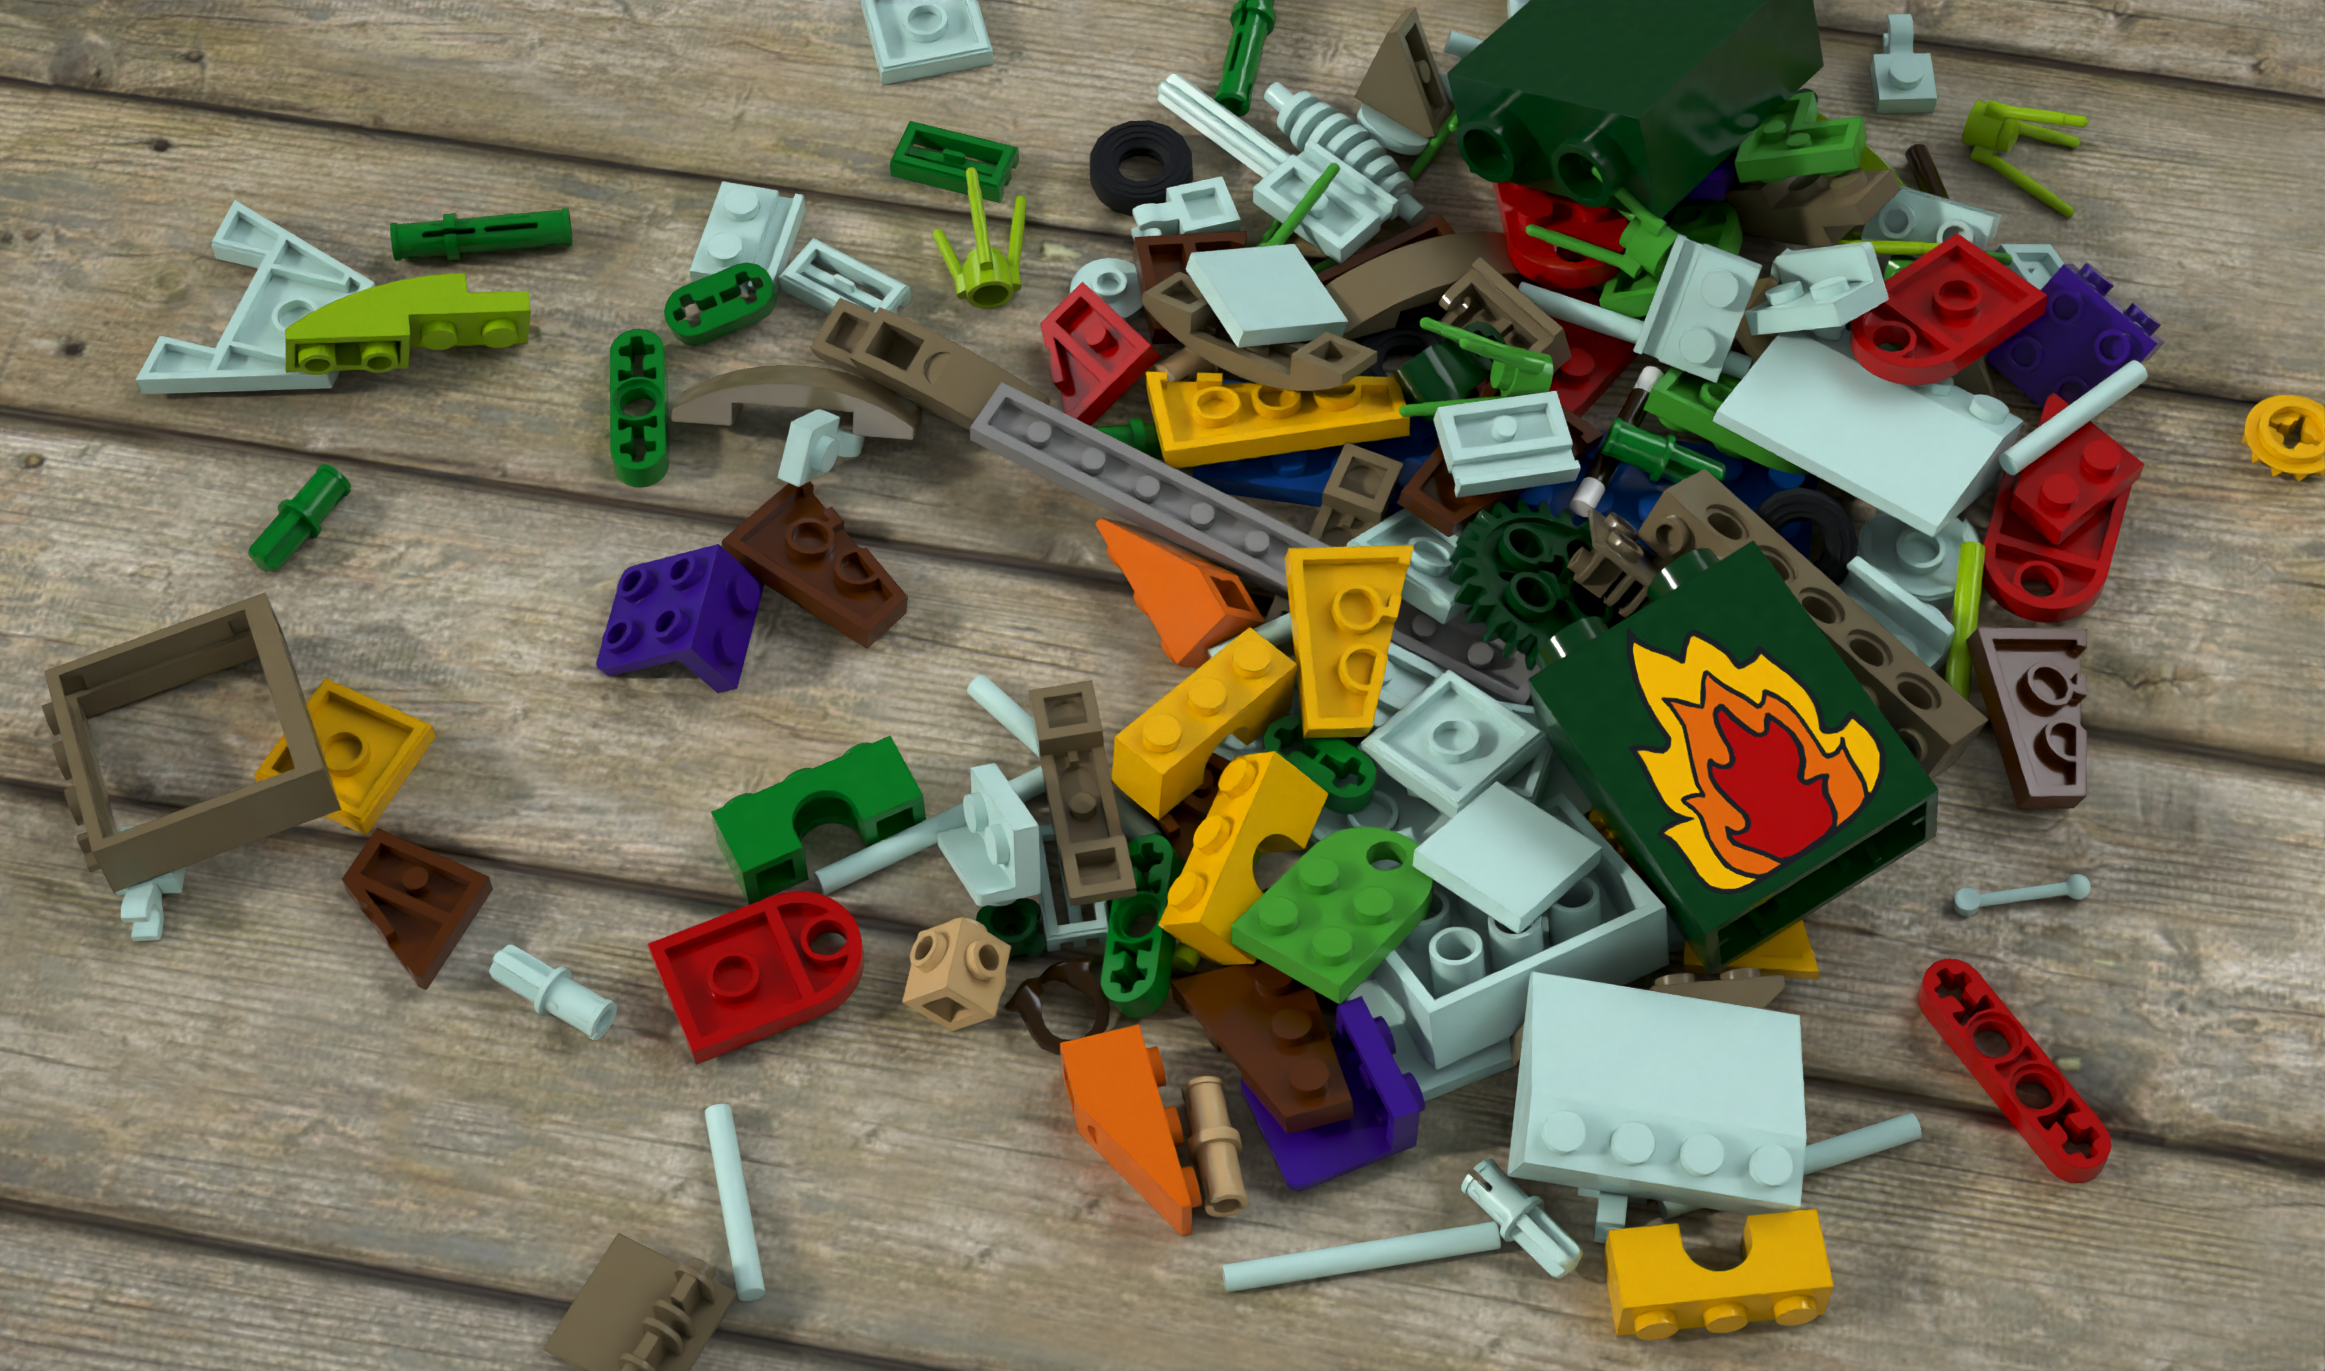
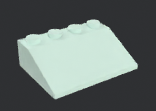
(1891, 444)
(1467, 976)
(1660, 1097)

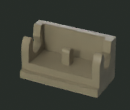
(1492, 299)

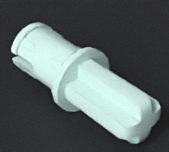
(553, 991)
(1523, 1220)

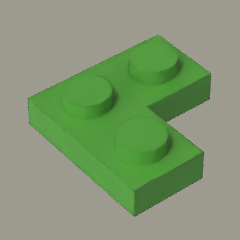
(1798, 145)

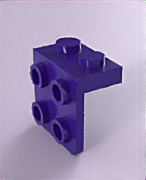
(2076, 339)
(686, 610)
(1383, 1107)

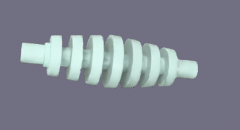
(1307, 118)

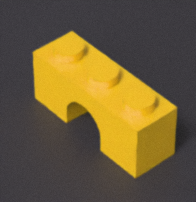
(1167, 747)
(1260, 806)
(1662, 1290)

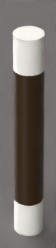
(1603, 466)

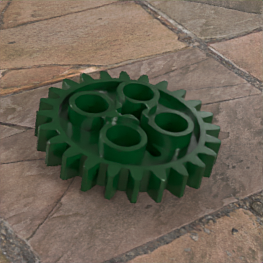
(1519, 577)

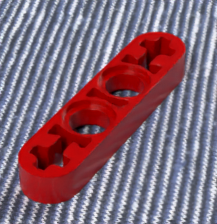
(2022, 1064)

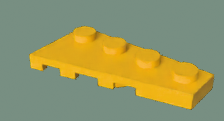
(1240, 421)

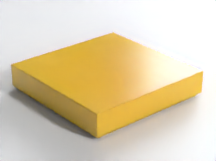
(365, 749)

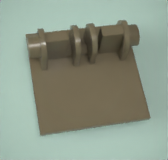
(1614, 552)
(641, 1313)

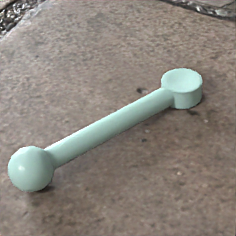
(1968, 901)

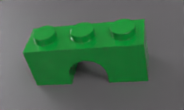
(862, 790)

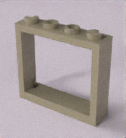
(152, 666)

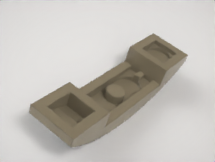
(1415, 277)
(1318, 365)
(874, 407)
(1351, 504)
(1081, 794)

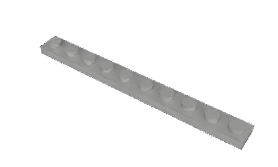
(1215, 526)

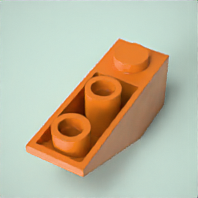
(1181, 592)
(1121, 1115)

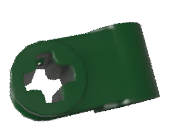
(1446, 370)

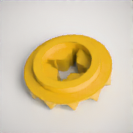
(2271, 423)

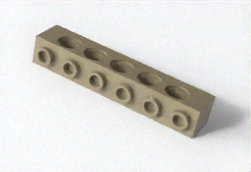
(1910, 695)

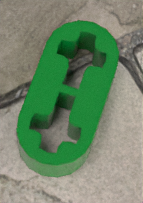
(715, 291)
(1324, 761)

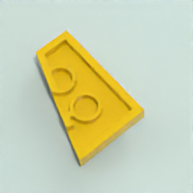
(1342, 631)

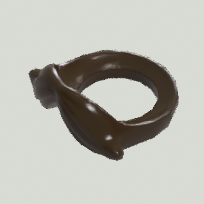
(1075, 974)

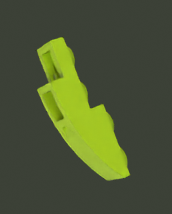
(383, 322)

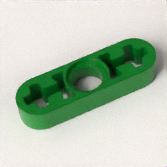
(652, 426)
(1152, 950)

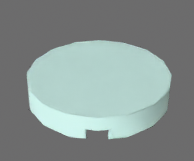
(1915, 560)

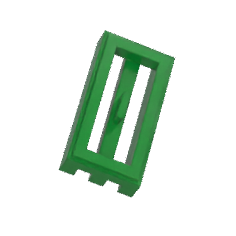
(949, 168)

